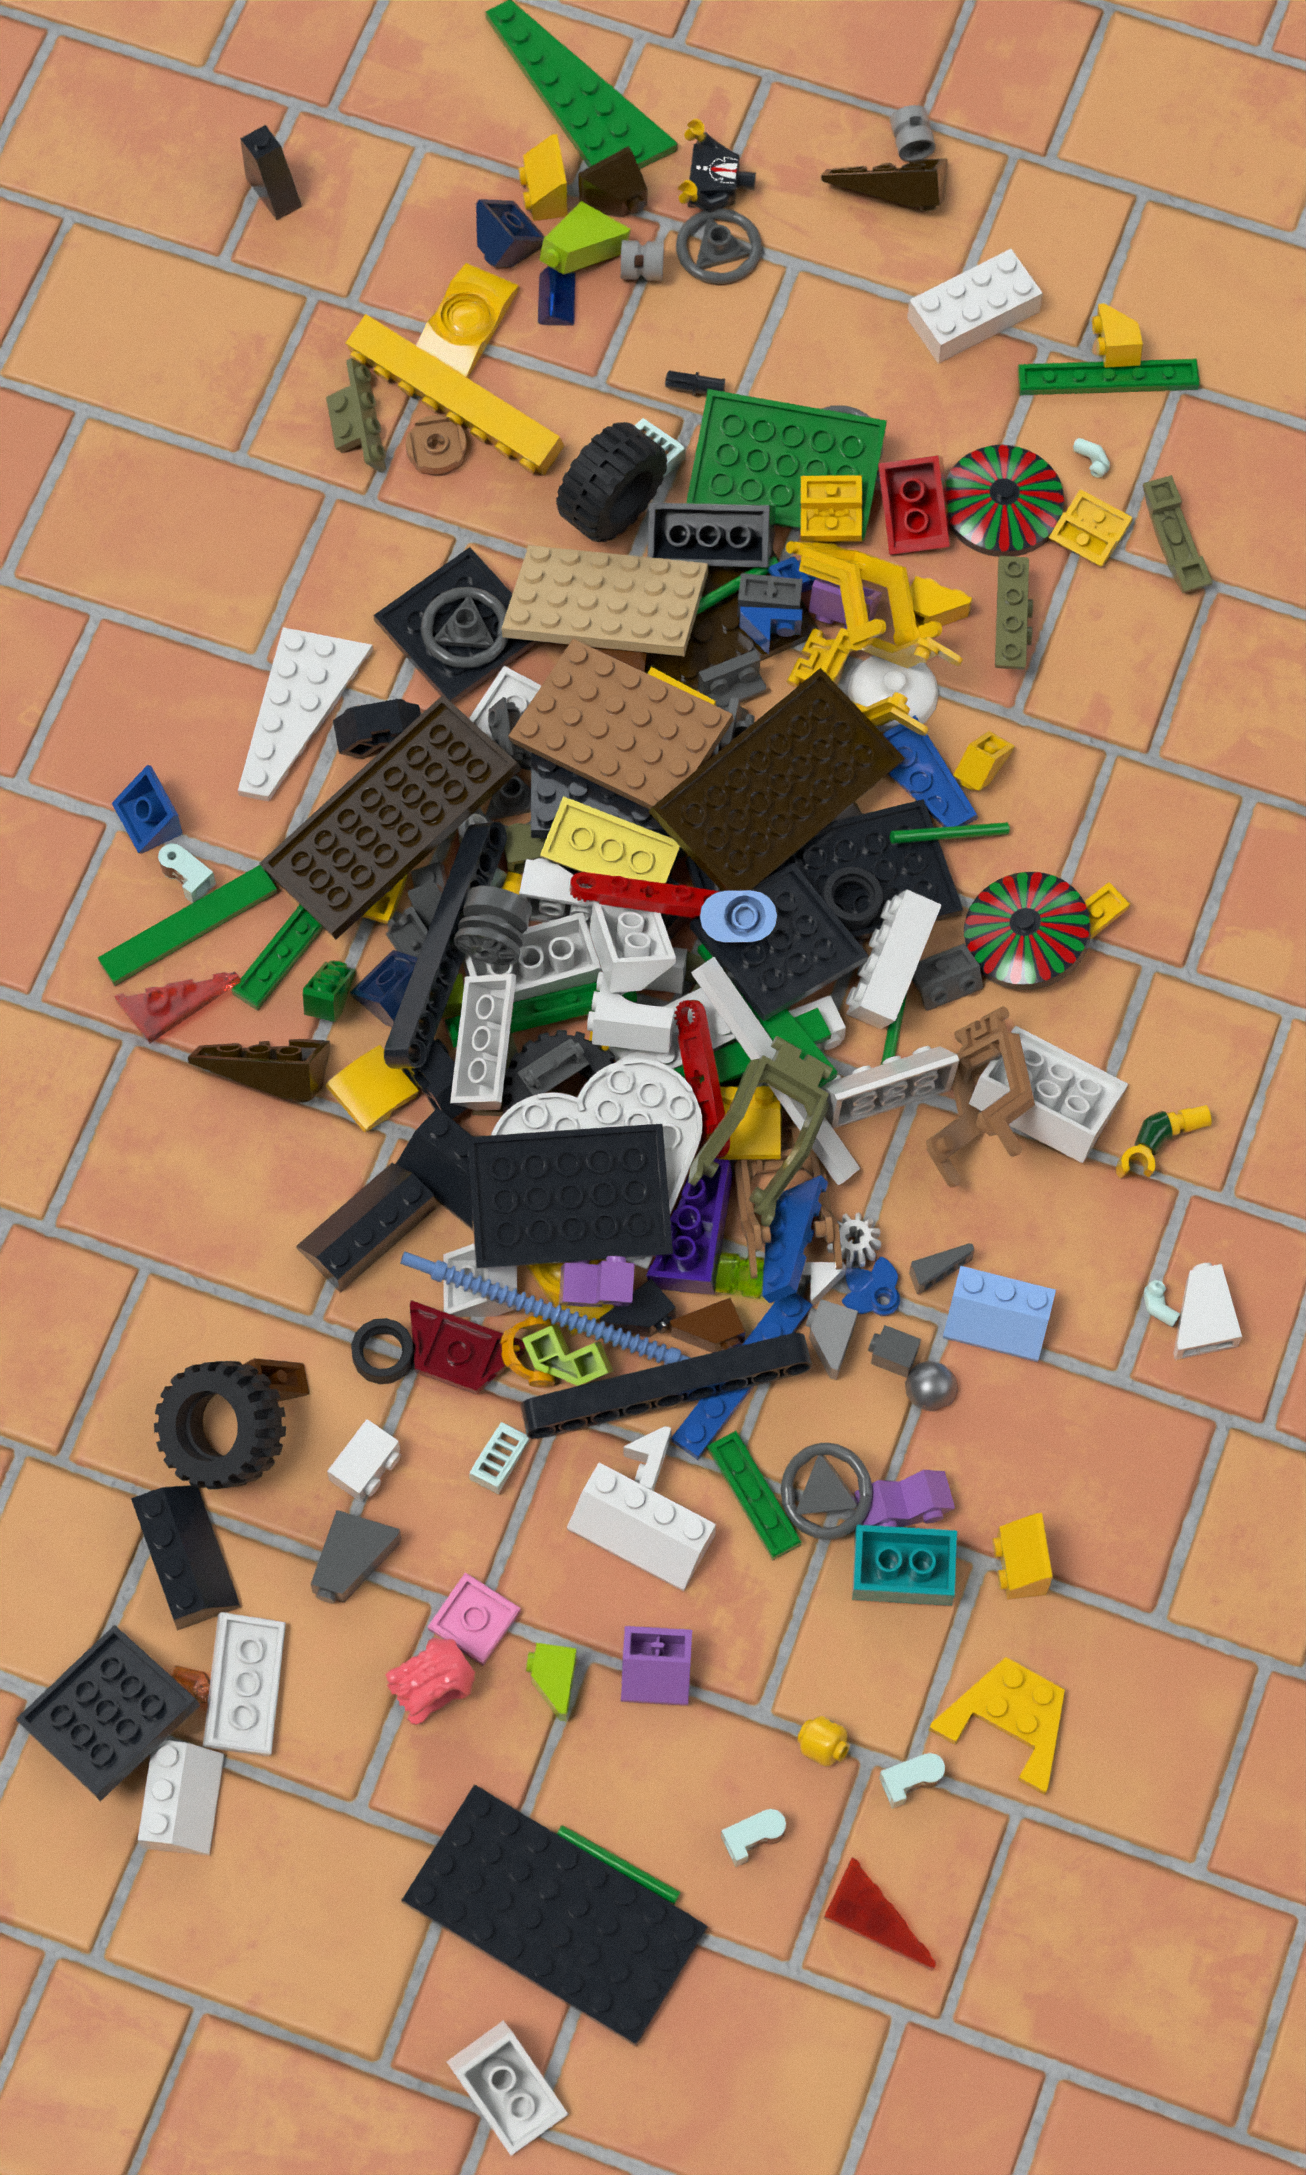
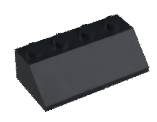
(712, 533)
(440, 1162)
(368, 1225)
(185, 1554)

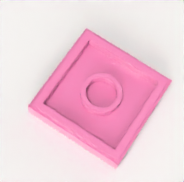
(474, 1618)

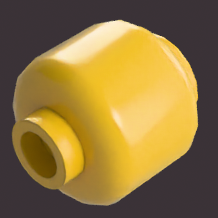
(823, 1741)

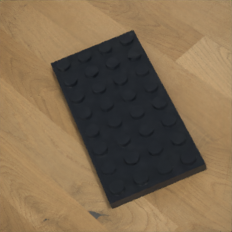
(866, 844)
(554, 1915)

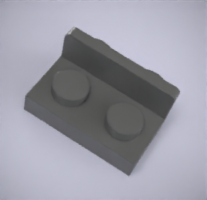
(733, 679)
(947, 976)

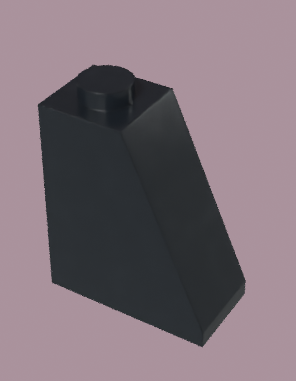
(269, 172)

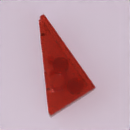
(169, 1005)
(867, 1913)

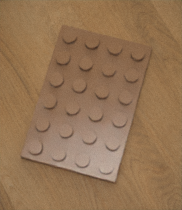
(619, 726)

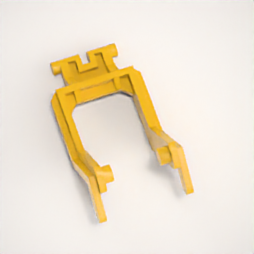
(847, 569)
(832, 654)

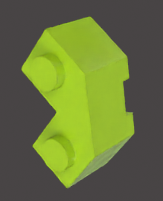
(552, 1356)

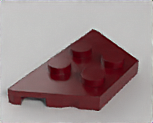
(456, 1349)

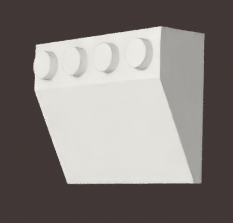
(890, 1085)
(1068, 1094)

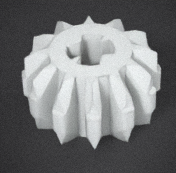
(860, 1230)

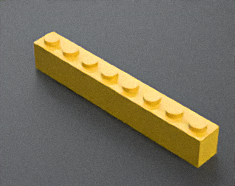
(454, 395)

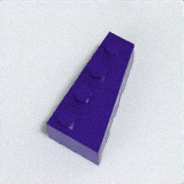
(696, 1235)

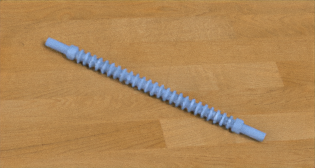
(440, 1271)

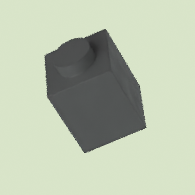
(894, 1350)

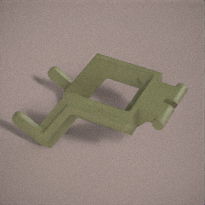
(797, 1080)

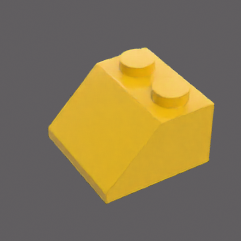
(544, 180)
(760, 1129)
(1023, 1557)

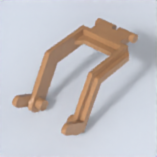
(982, 1043)
(755, 1235)

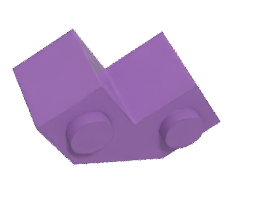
(598, 1284)
(911, 1501)

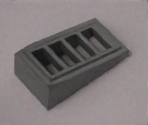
(934, 1268)

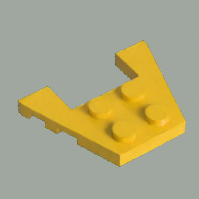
(1019, 1706)

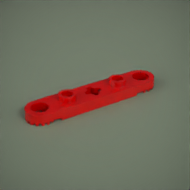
(632, 893)
(698, 1061)

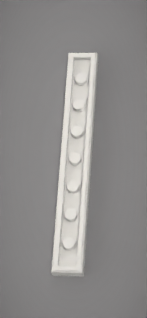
(757, 1043)

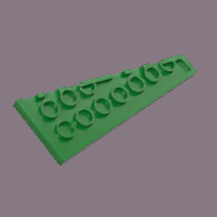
(581, 101)

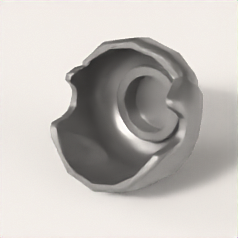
(931, 1386)

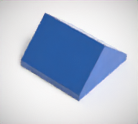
(147, 812)

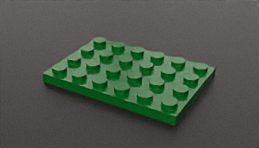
(761, 447)

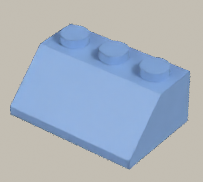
(999, 1313)

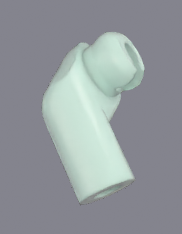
(1100, 462)
(1156, 1304)

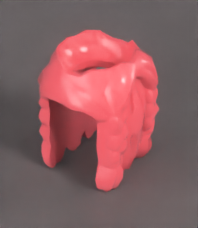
(431, 1679)

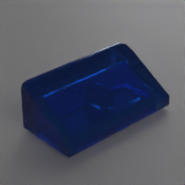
(556, 297)

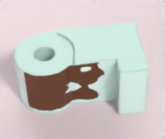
(188, 870)
(910, 1775)
(752, 1832)

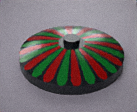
(1003, 500)
(1027, 930)

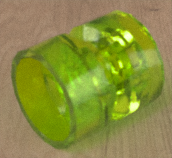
(729, 1272)

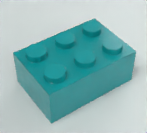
(904, 1565)

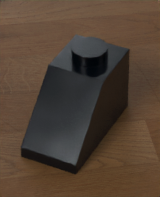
(646, 1314)

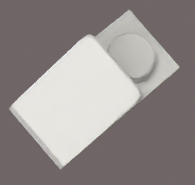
(822, 1277)
(652, 1451)

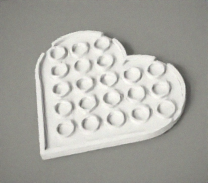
(616, 1096)

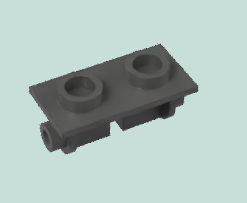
(502, 719)
(553, 1067)

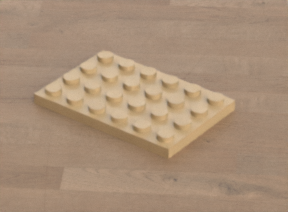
(605, 600)

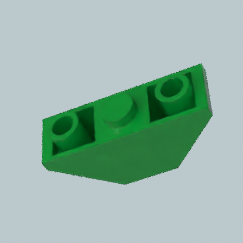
(327, 991)

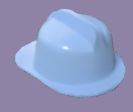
(738, 916)

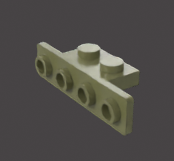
(355, 418)
(1012, 613)

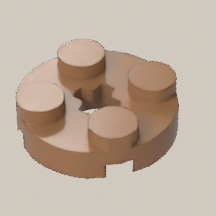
(428, 459)

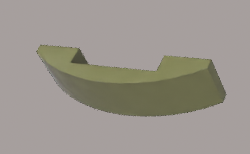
(1174, 536)

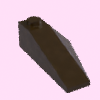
(913, 184)
(282, 1071)

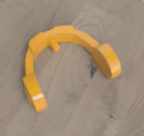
(535, 1378)

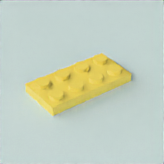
(607, 845)

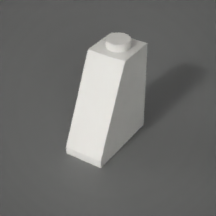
(1206, 1314)

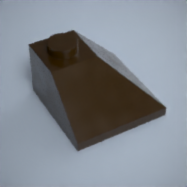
(614, 185)

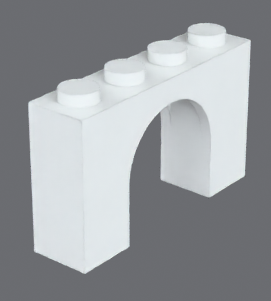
(635, 1025)

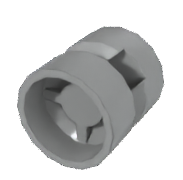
(912, 133)
(652, 262)

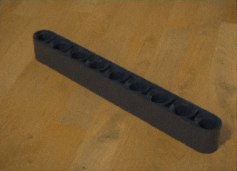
(439, 957)
(665, 1385)

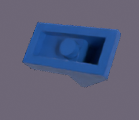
(761, 622)

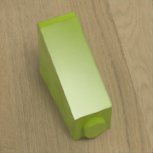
(583, 240)

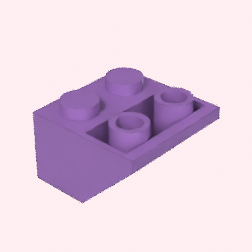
(656, 1665)

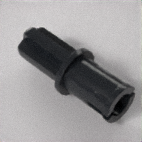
(693, 382)

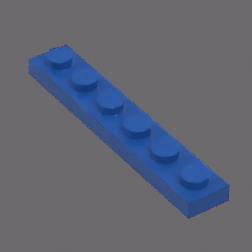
(714, 1411)

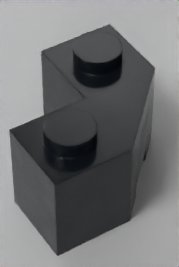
(372, 725)
(436, 1079)

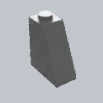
(351, 1555)

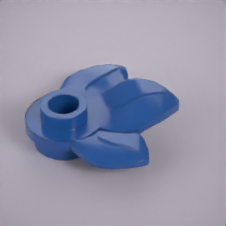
(869, 1286)

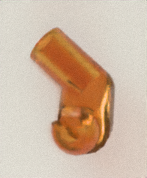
(196, 1681)

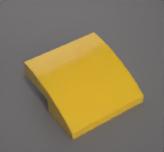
(831, 508)
(1091, 528)
(371, 1089)

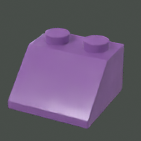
(828, 604)

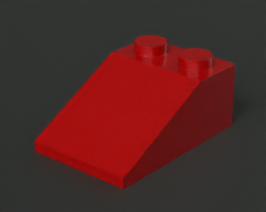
(915, 504)

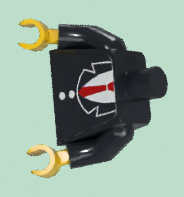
(712, 173)

